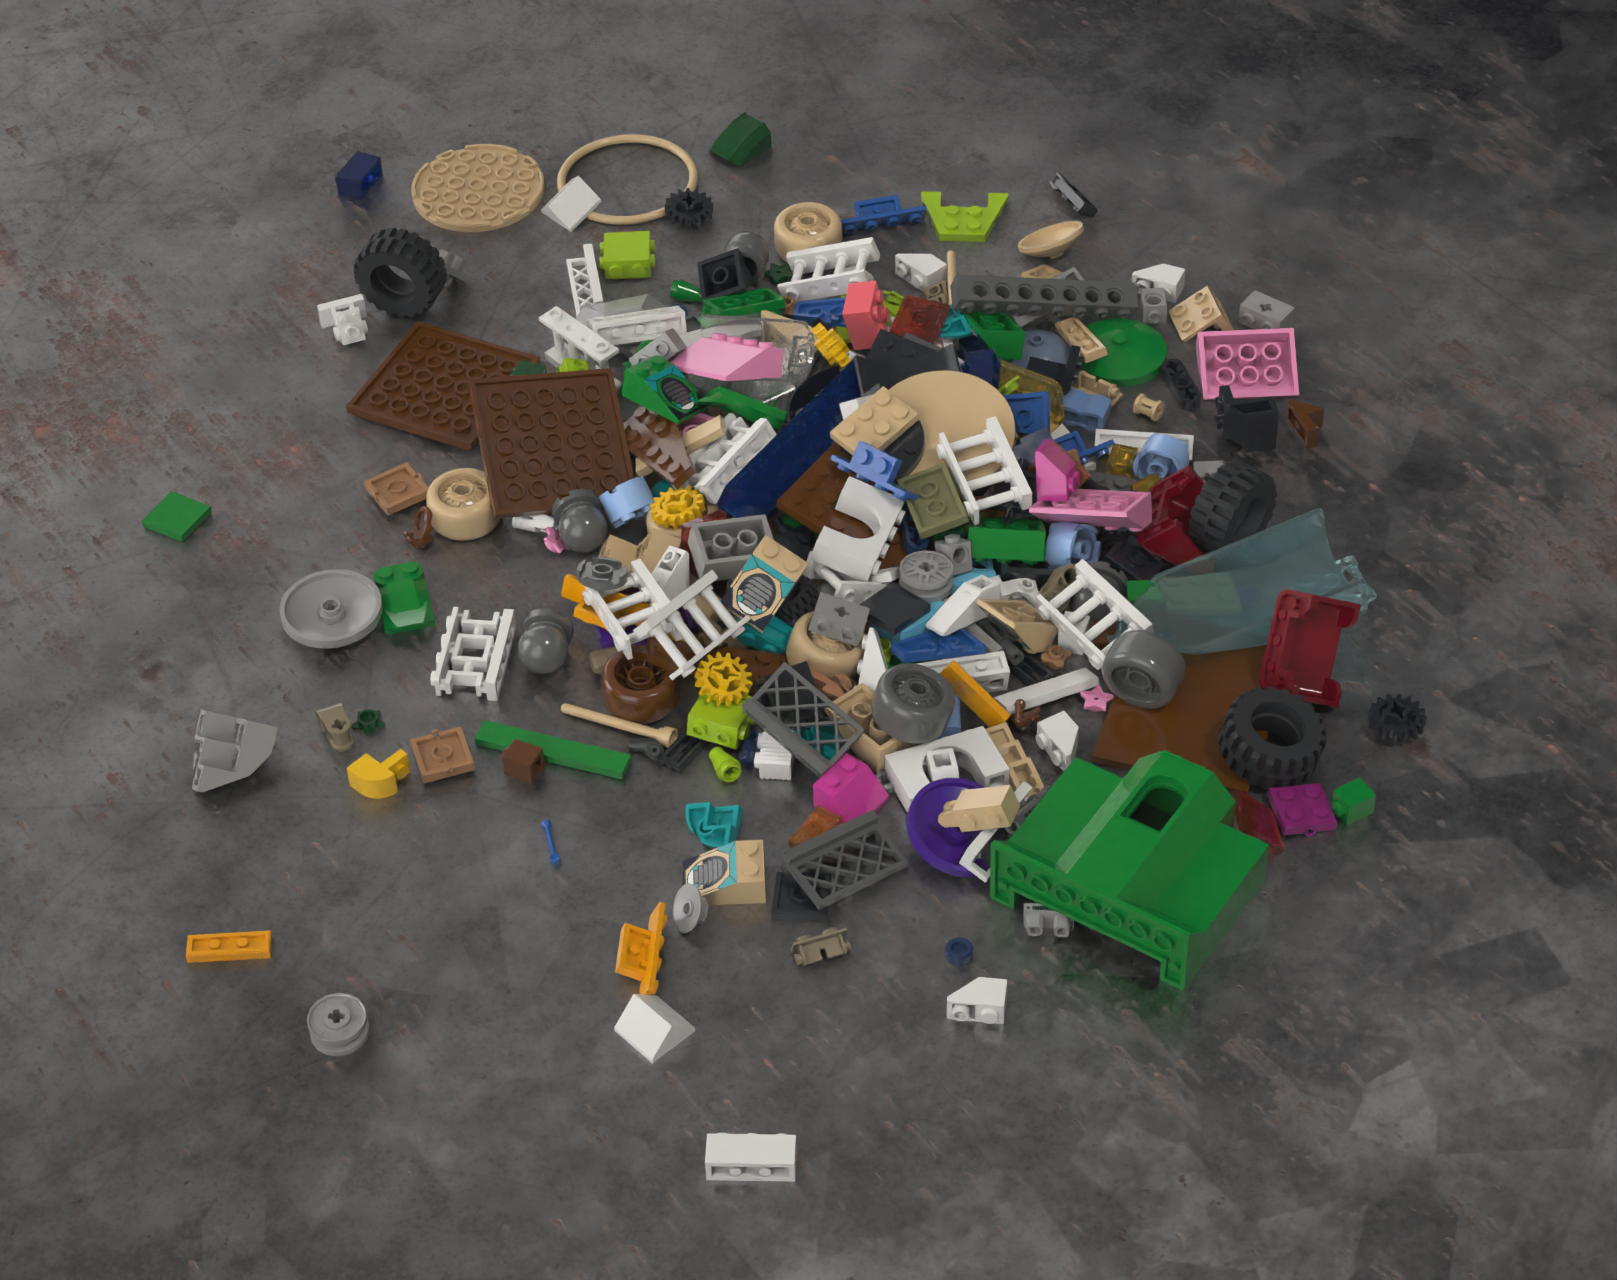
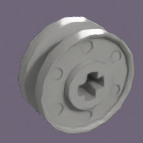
(927, 575)
(338, 1024)

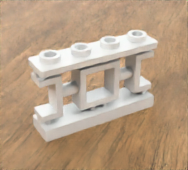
(738, 447)
(477, 637)

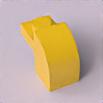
(376, 778)

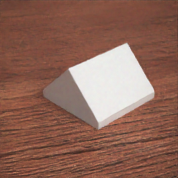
(572, 204)
(652, 1026)

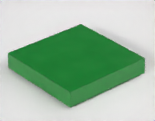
(176, 516)

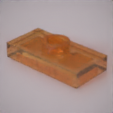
(817, 823)

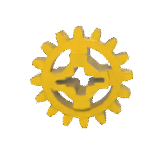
(831, 346)
(677, 507)
(723, 679)

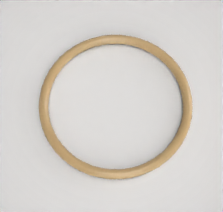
(621, 139)

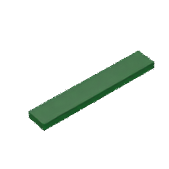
(557, 749)

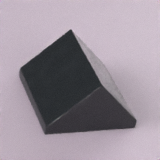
(723, 275)
(1016, 569)

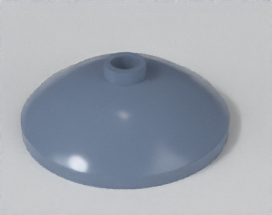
(1045, 346)

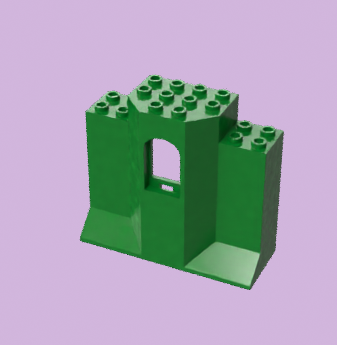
(1145, 887)

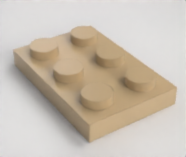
(876, 422)

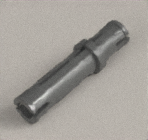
(1031, 803)

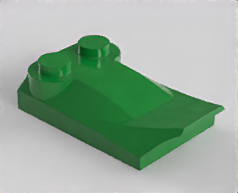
(745, 304)
(743, 406)
(404, 597)

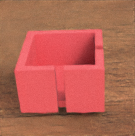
(864, 313)

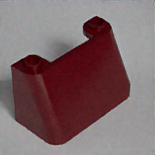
(1171, 509)
(1305, 645)

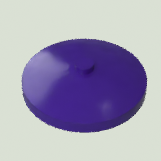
(937, 844)

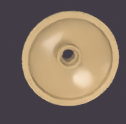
(1051, 239)

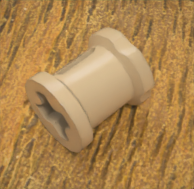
(1142, 401)

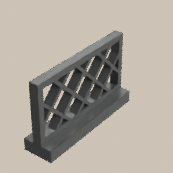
(788, 738)
(828, 845)

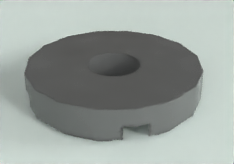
(602, 573)

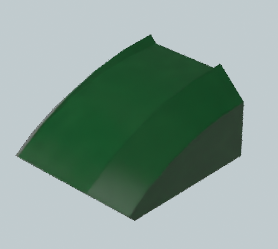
(742, 140)

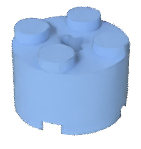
(1162, 456)
(627, 501)
(1071, 543)

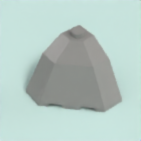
(620, 306)
(229, 749)

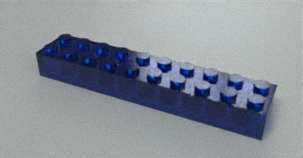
(790, 452)

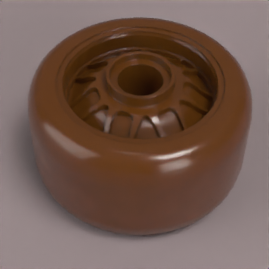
(637, 688)

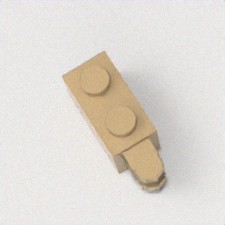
(981, 809)

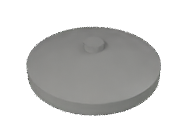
(331, 608)

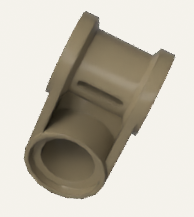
(1057, 583)
(336, 727)

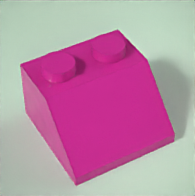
(1054, 473)
(849, 789)

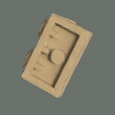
(1198, 314)

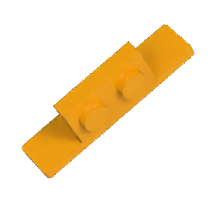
(573, 589)
(640, 951)

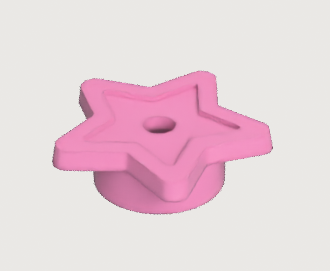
(554, 542)
(1096, 705)

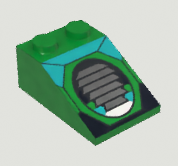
(662, 389)

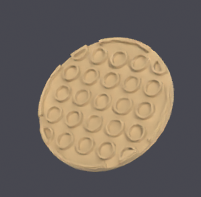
(478, 188)
(959, 408)

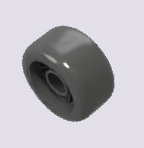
(1144, 669)
(912, 703)

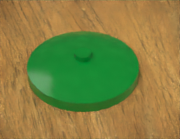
(1132, 350)

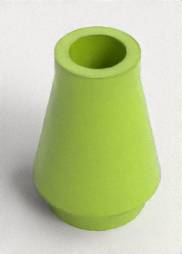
(725, 766)

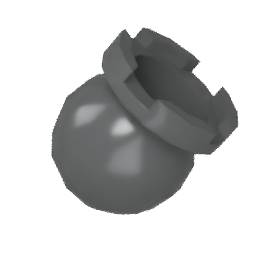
(754, 252)
(580, 520)
(1115, 579)
(545, 641)

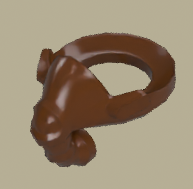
(422, 535)
(1023, 719)

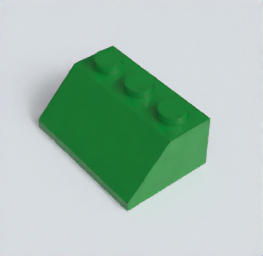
(998, 333)
(1006, 542)

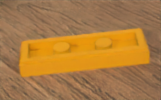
(974, 695)
(229, 946)

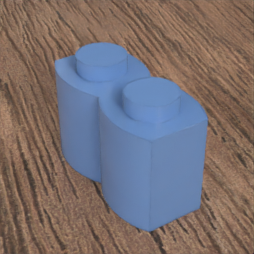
(1086, 410)

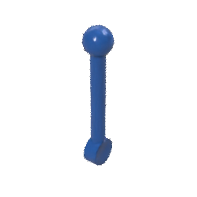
(554, 857)

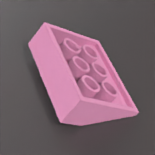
(730, 358)
(1249, 361)
(1099, 508)

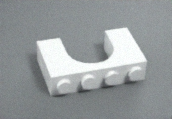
(854, 555)
(972, 752)

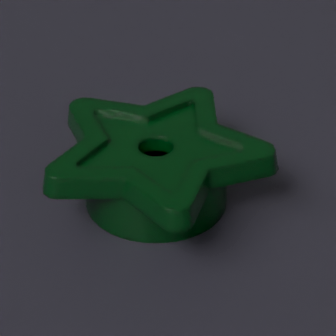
(778, 274)
(363, 724)

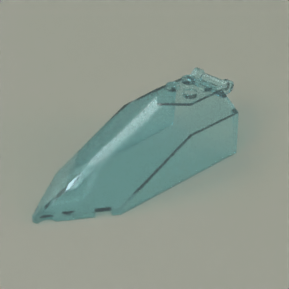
(1232, 592)

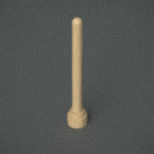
(664, 736)

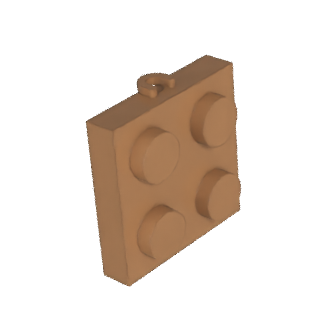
(397, 488)
(442, 755)

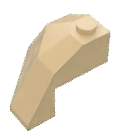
(649, 550)

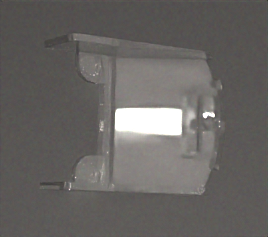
(786, 334)

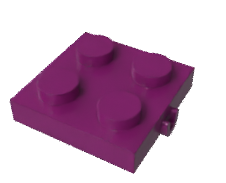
(1302, 809)

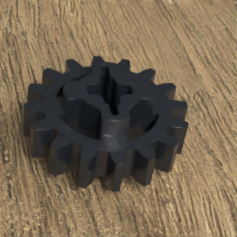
(688, 208)
(1397, 718)

